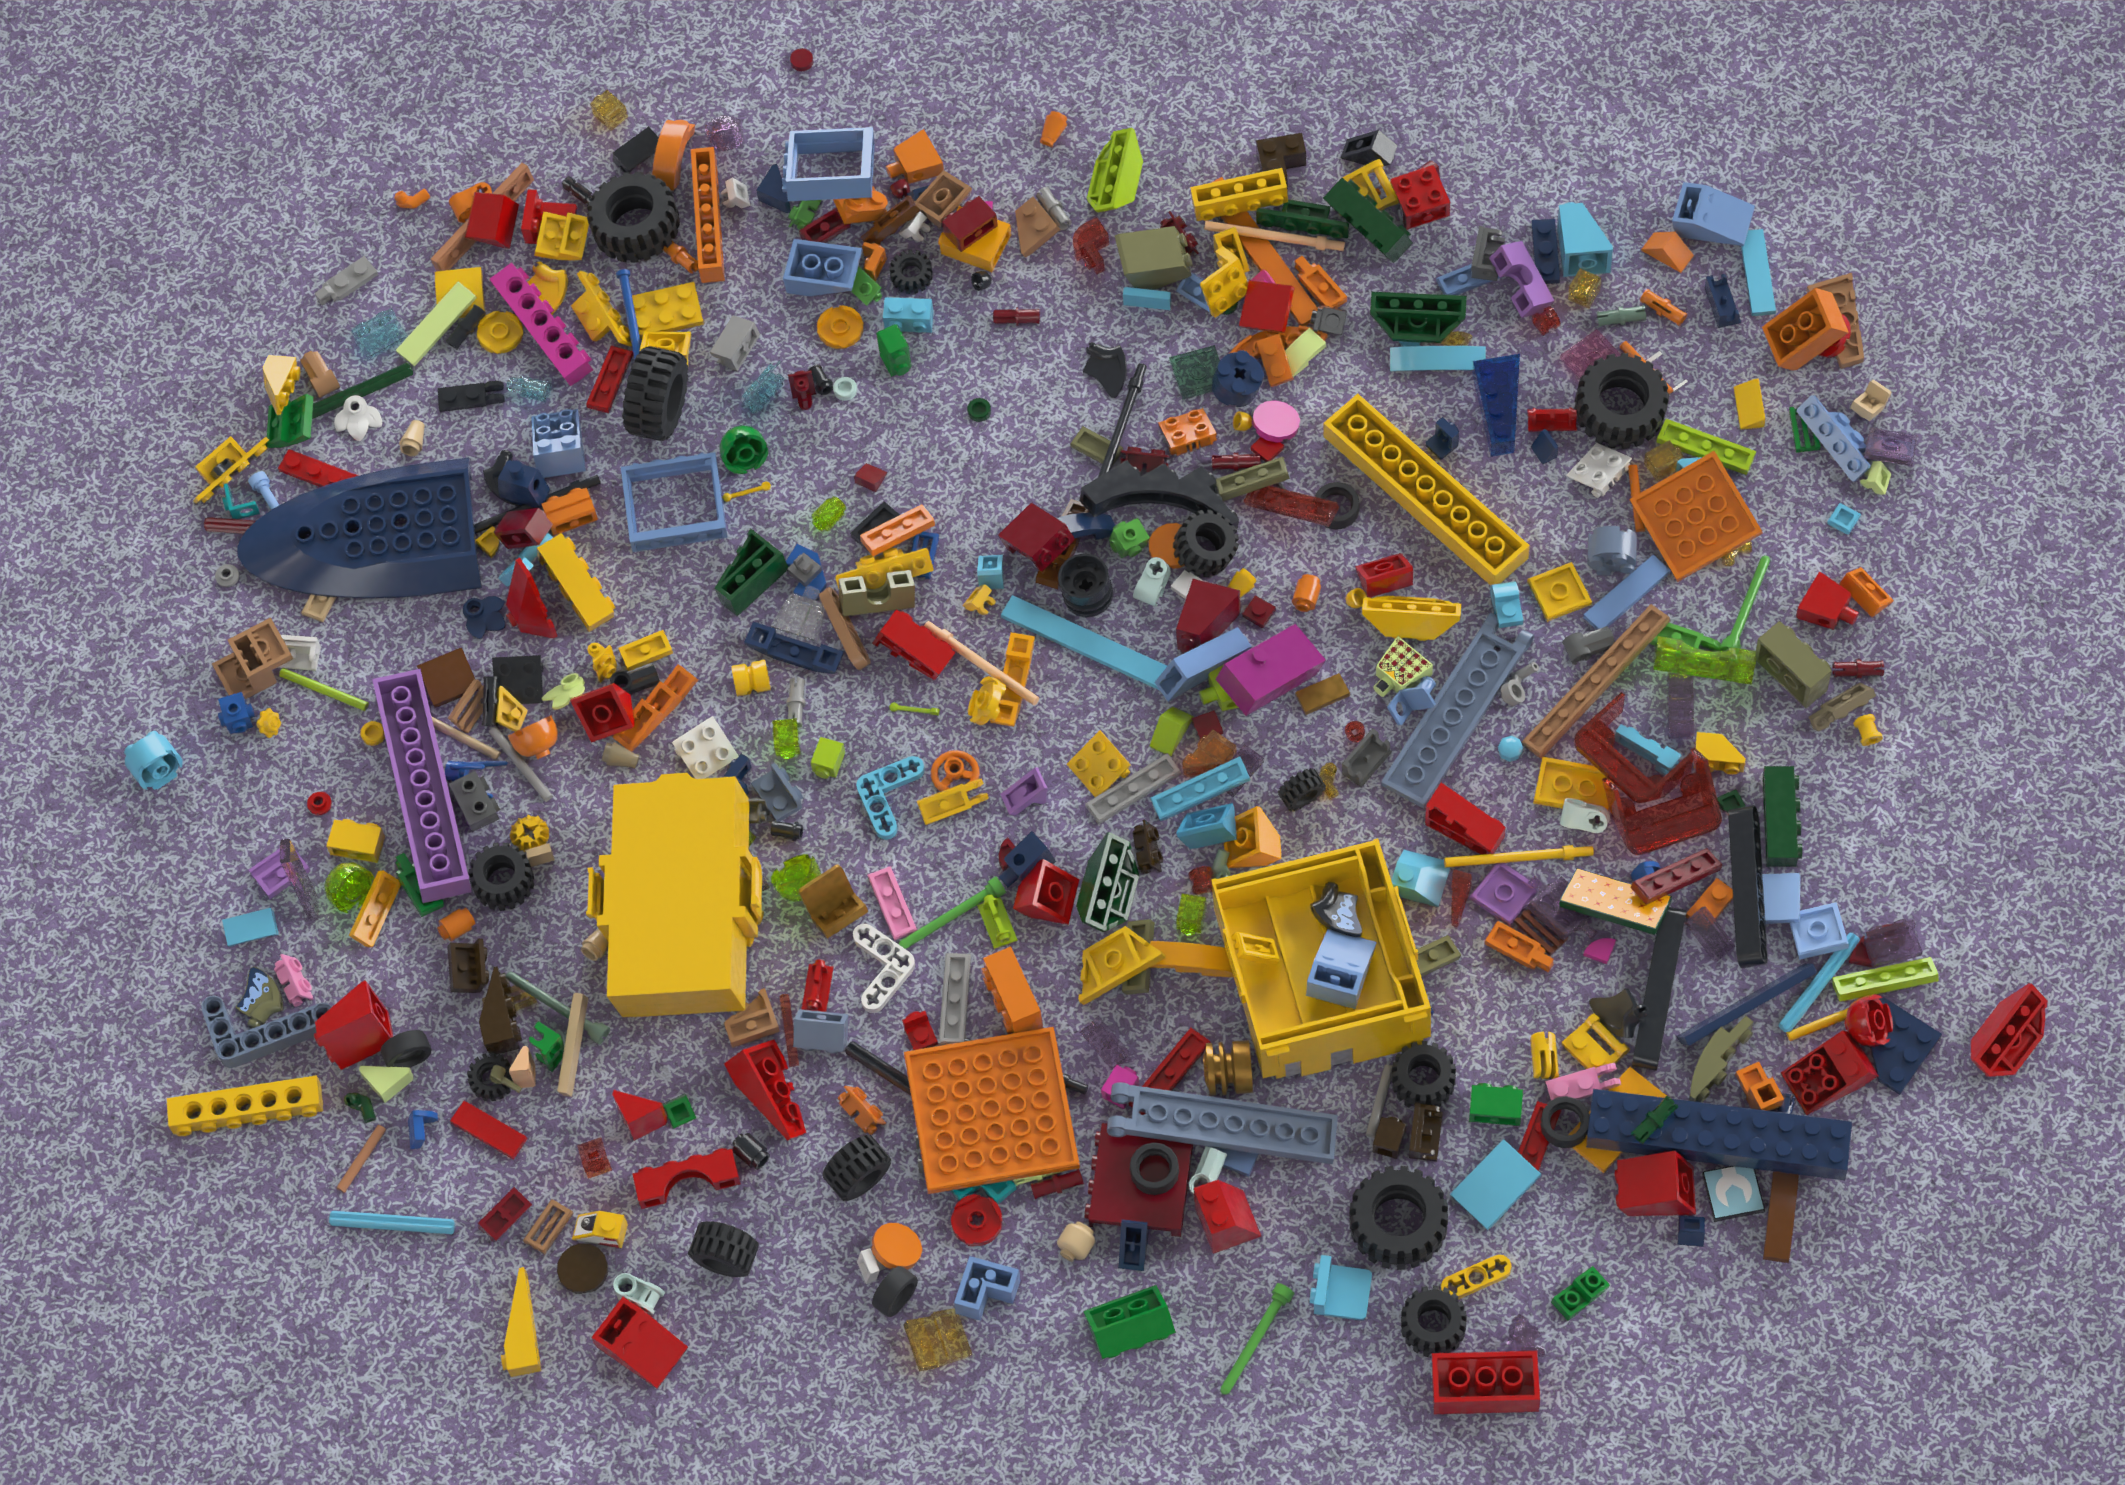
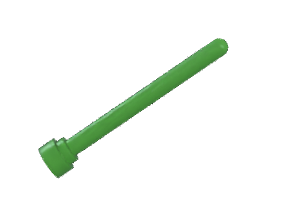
(1733, 640)
(993, 888)
(1280, 1297)

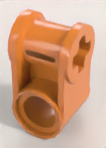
(462, 201)

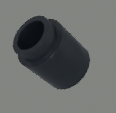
(750, 1151)

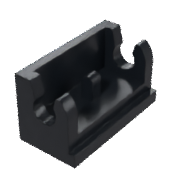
(636, 150)

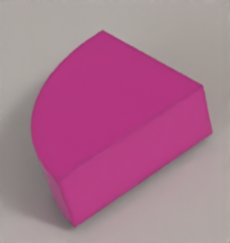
(1600, 950)

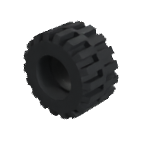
(1217, 531)
(509, 892)
(1423, 1056)
(856, 1167)
(723, 1249)
(1433, 1341)

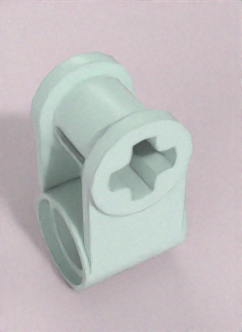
(1152, 584)
(1580, 815)
(642, 1293)

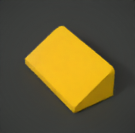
(1749, 404)

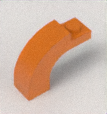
(670, 151)

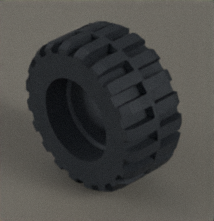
(632, 193)
(1628, 374)
(655, 393)
(1398, 1249)

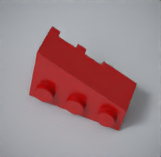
(914, 644)

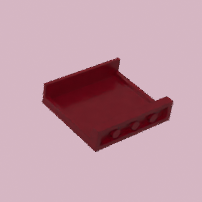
(1119, 1199)

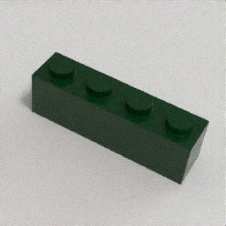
(1780, 816)

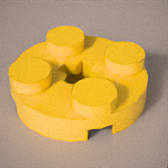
(985, 702)

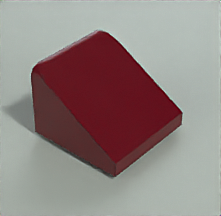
(870, 477)

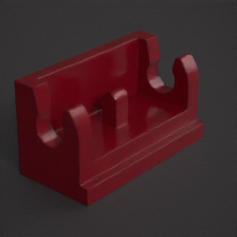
(504, 1214)

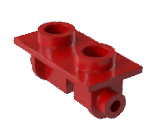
(1551, 419)
(817, 986)

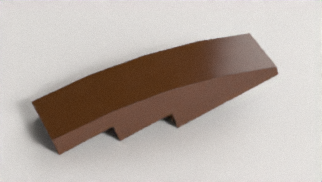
(1049, 575)
(1780, 1217)

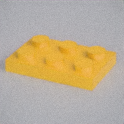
(668, 309)

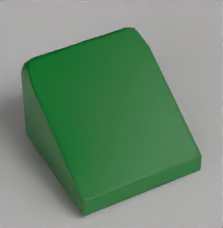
(679, 1110)

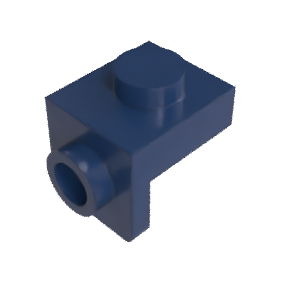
(1444, 440)
(739, 768)

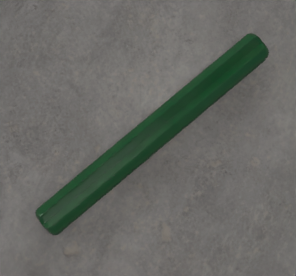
(362, 389)

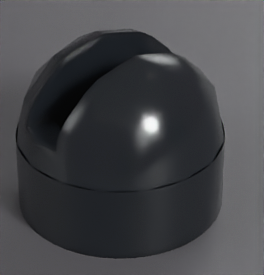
(981, 276)

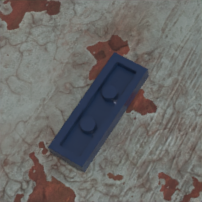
(1546, 250)

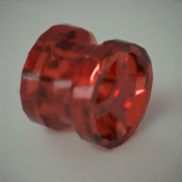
(1546, 320)
(1201, 879)

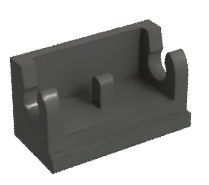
(1485, 246)
(1366, 758)

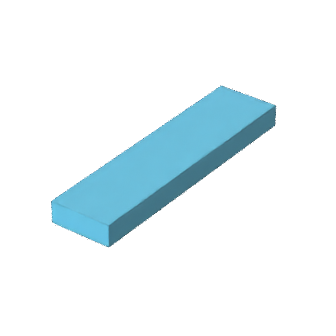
(1758, 274)
(1200, 788)

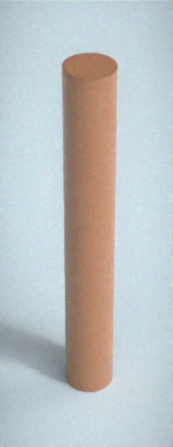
(361, 1158)

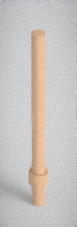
(1319, 243)
(982, 664)

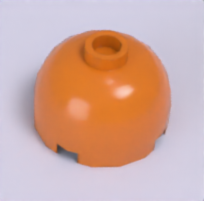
(535, 738)

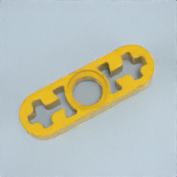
(1496, 1276)

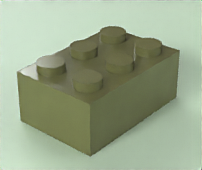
(1793, 664)

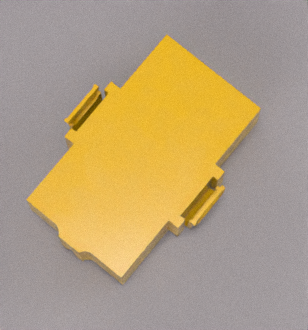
(677, 896)

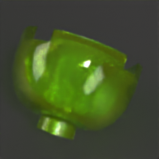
(795, 874)
(350, 881)

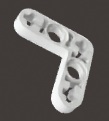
(890, 970)

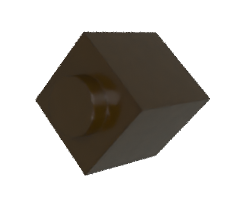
(1389, 1137)

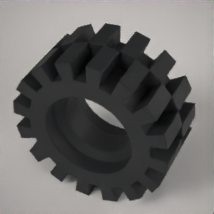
(911, 259)
(1301, 789)
(477, 1071)

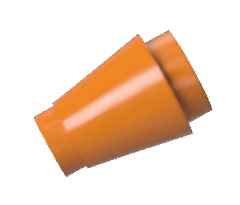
(1053, 127)

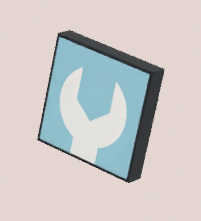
(1733, 1192)

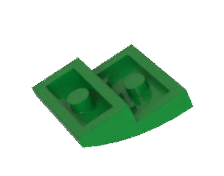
(292, 425)

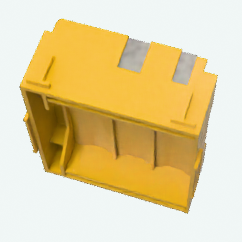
(1303, 1032)

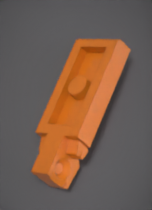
(1319, 284)
(1518, 947)

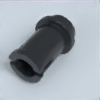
(823, 384)
(787, 830)

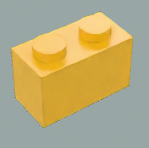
(356, 840)

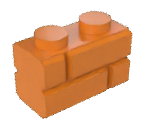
(569, 510)

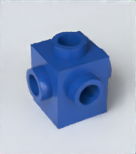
(235, 713)

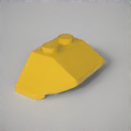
(1411, 616)

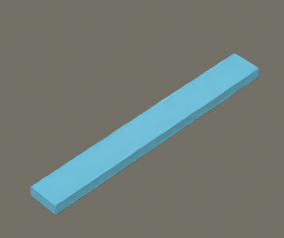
(1083, 641)

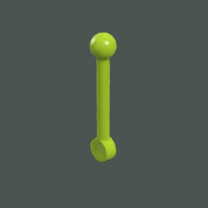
(894, 707)

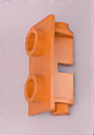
(869, 1114)

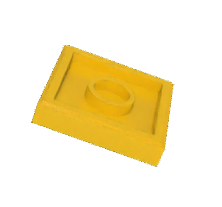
(1559, 591)

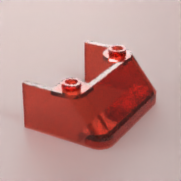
(1596, 744)
(1669, 821)

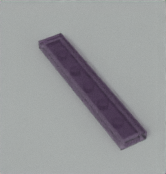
(299, 879)

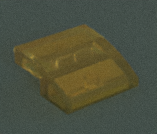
(937, 1339)

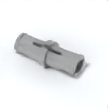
(1053, 208)
(796, 700)

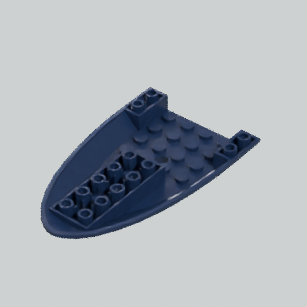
(380, 560)

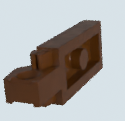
(891, 221)

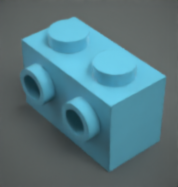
(909, 314)

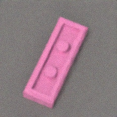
(892, 903)

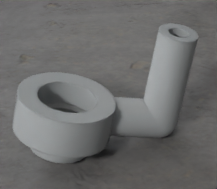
(1512, 691)

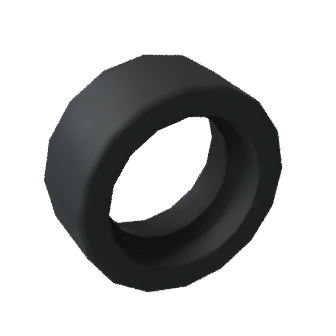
(1343, 489)
(406, 1049)
(1570, 1104)
(1152, 1149)
(894, 1291)

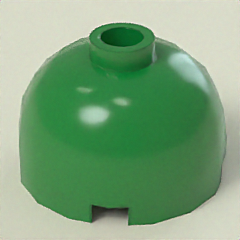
(743, 449)

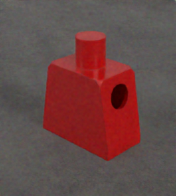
(1826, 604)

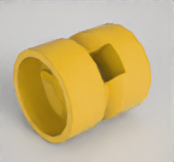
(751, 678)

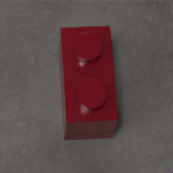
(969, 223)
(523, 528)

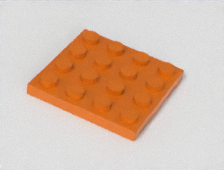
(1696, 516)

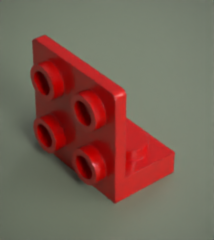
(1421, 197)
(534, 211)

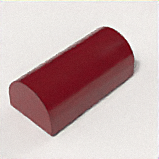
(824, 228)

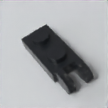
(469, 396)

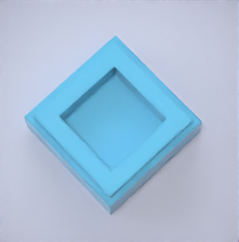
(1844, 518)

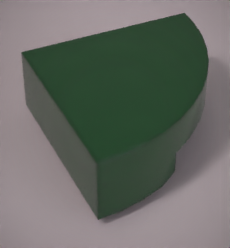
(1730, 801)

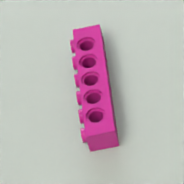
(572, 368)

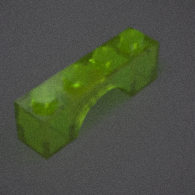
(1728, 665)

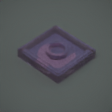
(1890, 446)

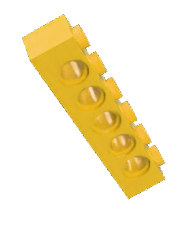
(182, 1107)

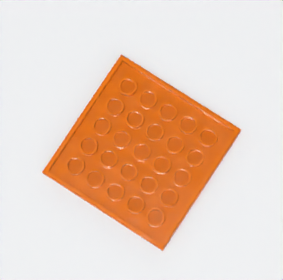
(991, 1110)

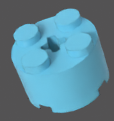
(152, 761)

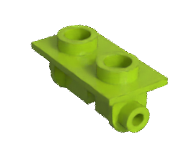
(997, 921)

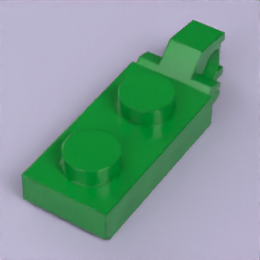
(408, 880)

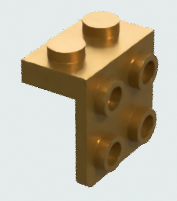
(832, 901)

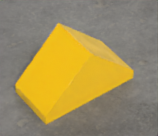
(1231, 241)

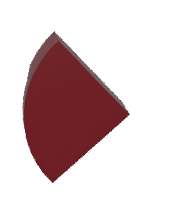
(1006, 847)

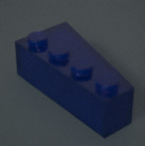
(1497, 396)

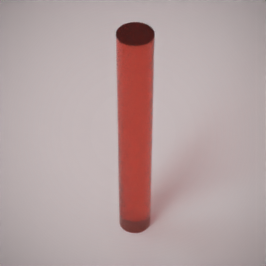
(788, 1030)

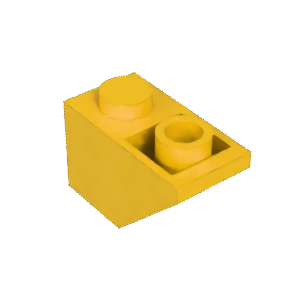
(1720, 753)

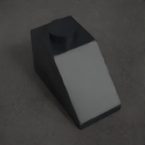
(1368, 148)

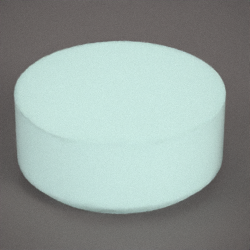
(845, 388)

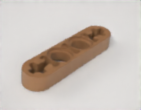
(844, 629)

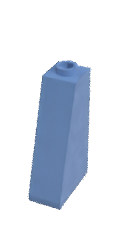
(1195, 665)

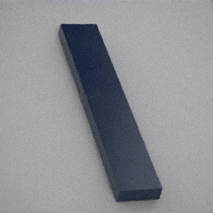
(1746, 1004)

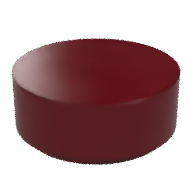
(801, 59)

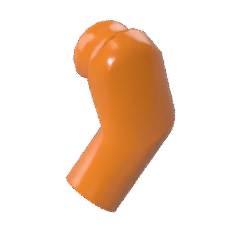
(411, 202)

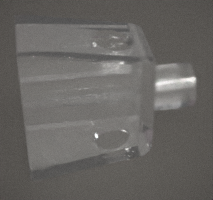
(801, 617)

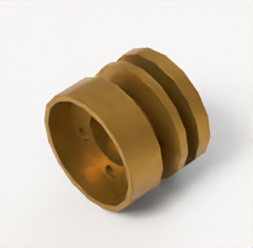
(1228, 1068)

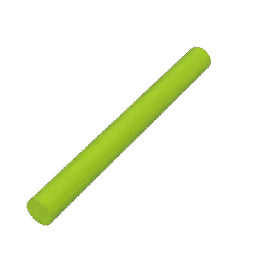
(323, 689)

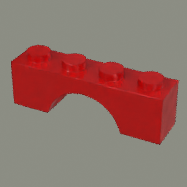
(655, 1183)

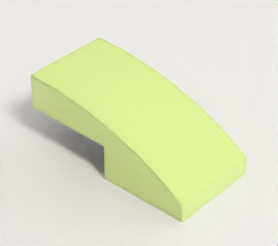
(1303, 350)

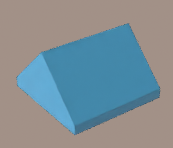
(1208, 827)

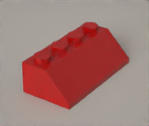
(1485, 1382)

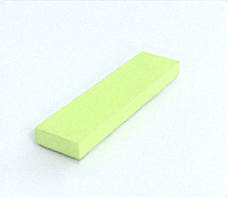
(436, 324)

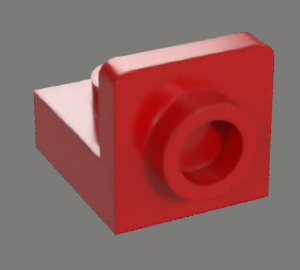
(919, 1030)

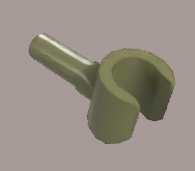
(497, 1076)

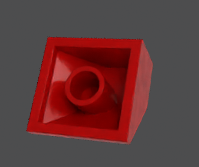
(1047, 893)

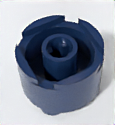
(1237, 379)

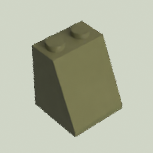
(1154, 257)

